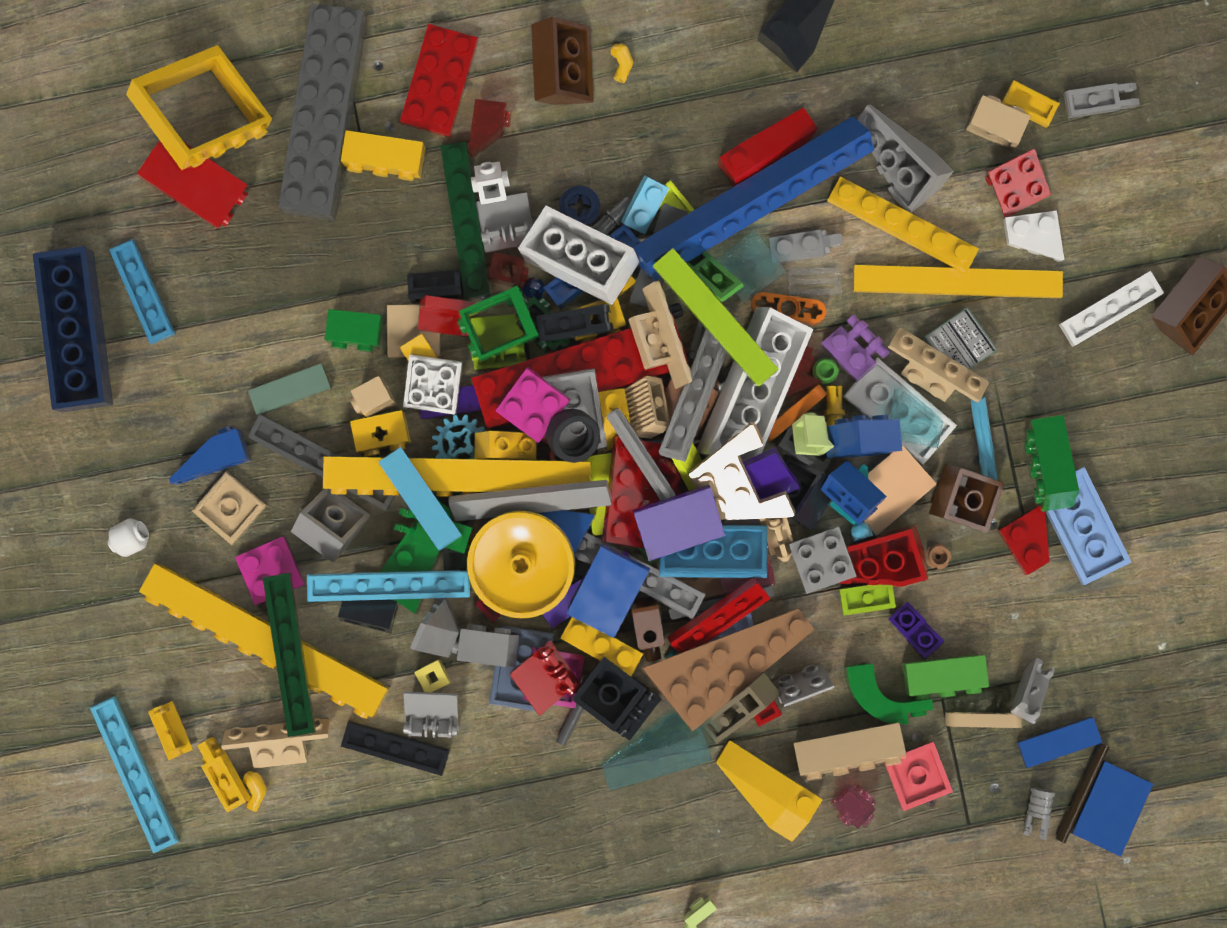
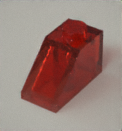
(487, 124)

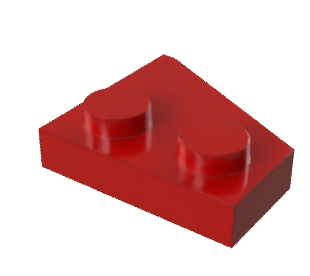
(1028, 540)

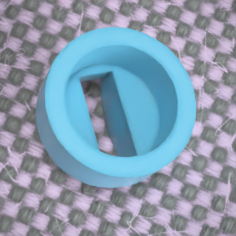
(861, 532)

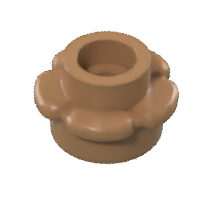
(945, 556)

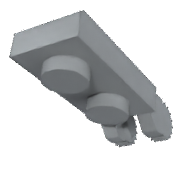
(1098, 99)

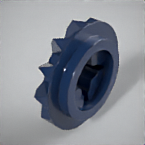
(589, 199)

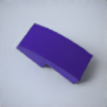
(916, 630)

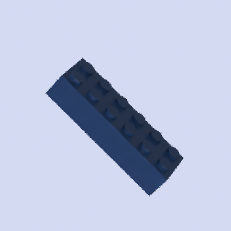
(72, 329)

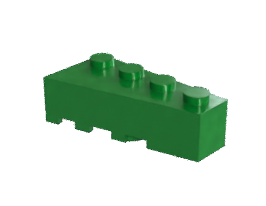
(414, 556)

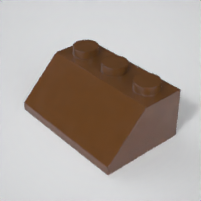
(562, 62)
(1194, 305)

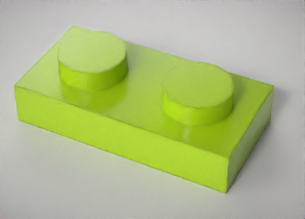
(866, 599)

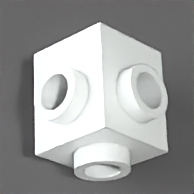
(490, 182)

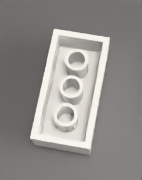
(579, 255)

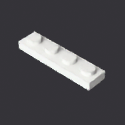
(1111, 309)

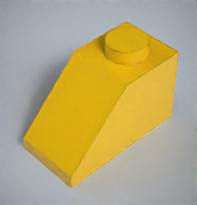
(610, 401)

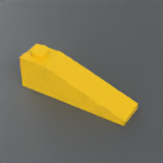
(773, 795)

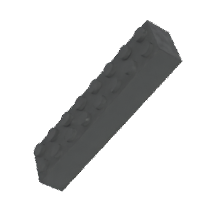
(322, 111)

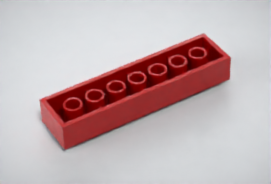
(612, 357)

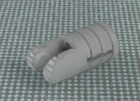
(1040, 807)

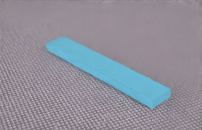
(388, 585)
(134, 774)

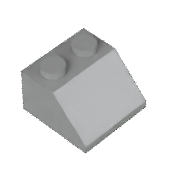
(330, 523)

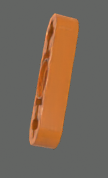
(806, 317)
(796, 411)

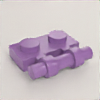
(849, 353)

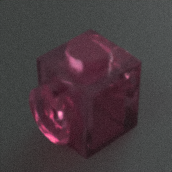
(855, 806)

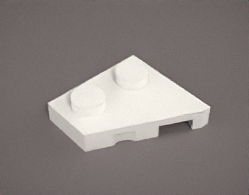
(1036, 233)

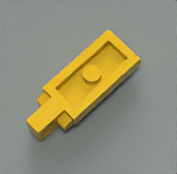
(222, 775)

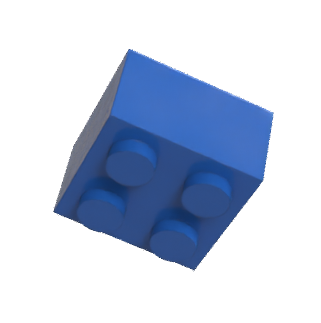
(864, 436)

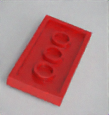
(439, 80)
(628, 492)

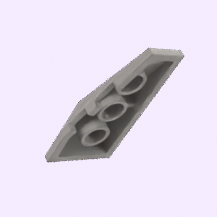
(906, 163)
(438, 631)

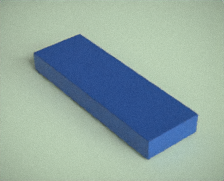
(1059, 742)

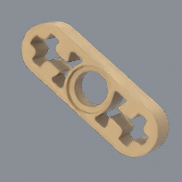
(982, 719)

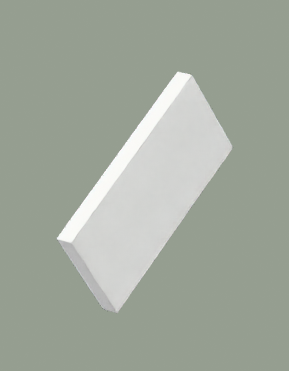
(874, 397)

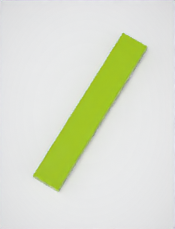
(715, 317)

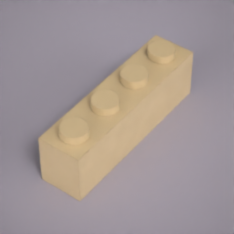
(850, 751)

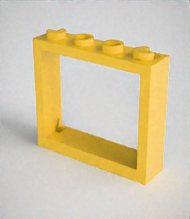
(185, 69)

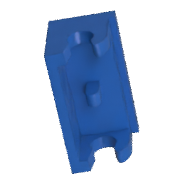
(853, 492)

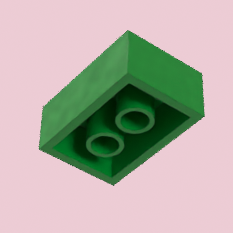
(1051, 463)

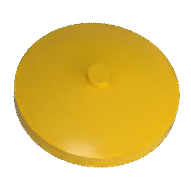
(521, 564)

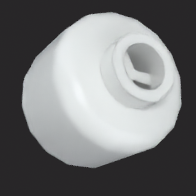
(128, 537)

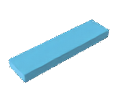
(420, 499)

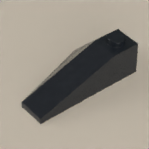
(795, 30)

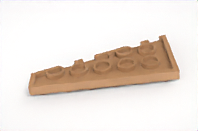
(715, 672)

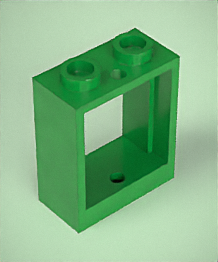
(467, 326)

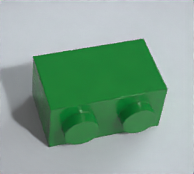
(354, 329)

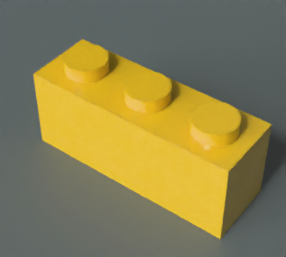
(383, 155)
(601, 645)

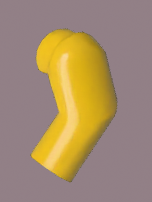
(624, 58)
(257, 789)

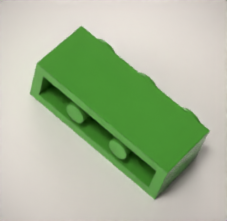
(945, 676)

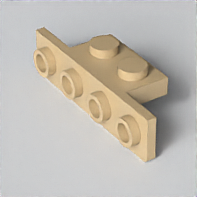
(658, 337)
(935, 370)
(271, 745)

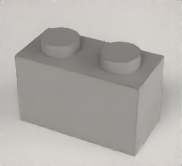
(487, 647)

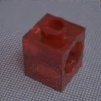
(499, 262)

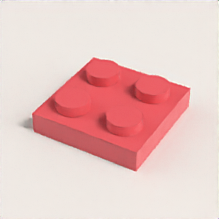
(919, 777)

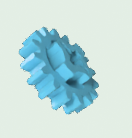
(445, 433)

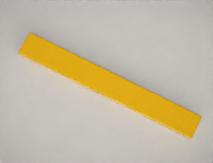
(954, 282)

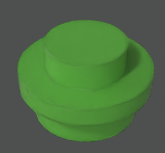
(825, 370)

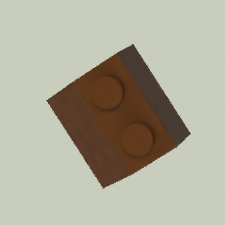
(966, 498)

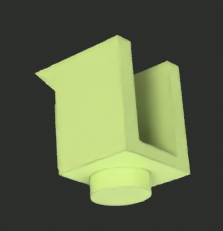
(811, 435)

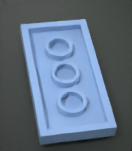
(1088, 534)

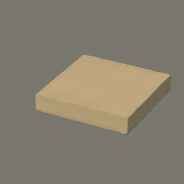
(402, 327)
(229, 508)

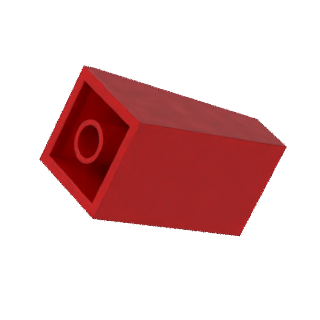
(203, 190)

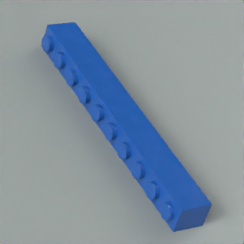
(757, 195)

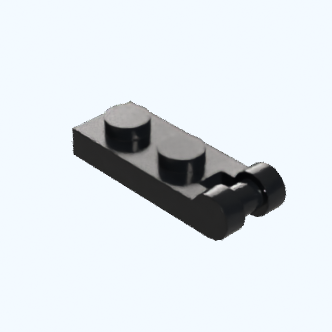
(574, 323)

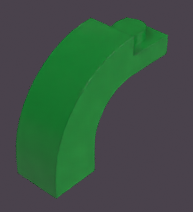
(864, 690)

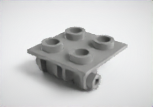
(504, 222)
(822, 560)
(802, 684)
(432, 713)

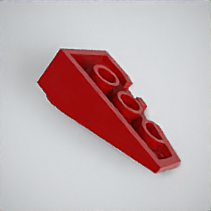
(767, 147)
(889, 559)

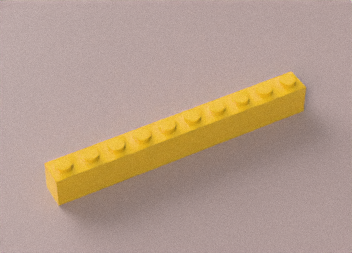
(452, 475)
(254, 636)

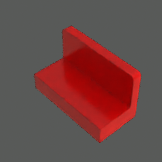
(441, 315)

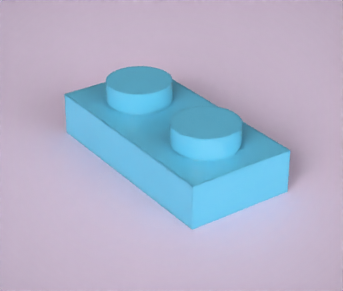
(644, 204)

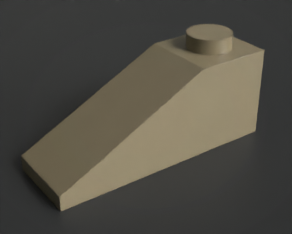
(741, 708)

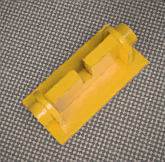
(170, 730)

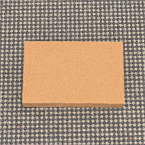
(902, 482)

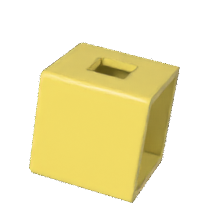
(425, 680)

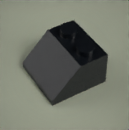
(809, 500)
(608, 693)

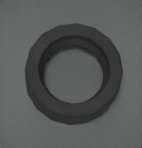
(587, 446)

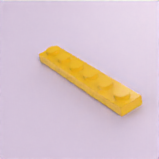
(903, 225)

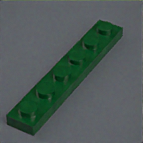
(465, 221)
(289, 654)

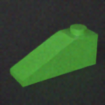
(715, 276)

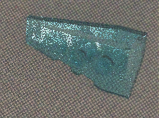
(658, 752)

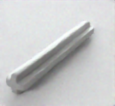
(640, 454)

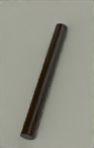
(1082, 793)

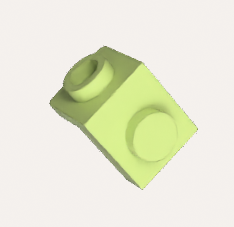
(699, 911)

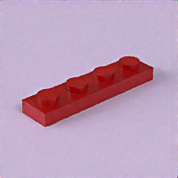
(719, 616)

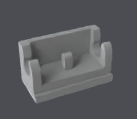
(1032, 691)

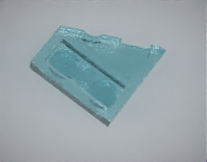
(916, 422)

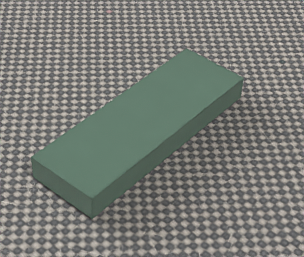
(289, 389)

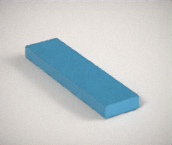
(142, 291)

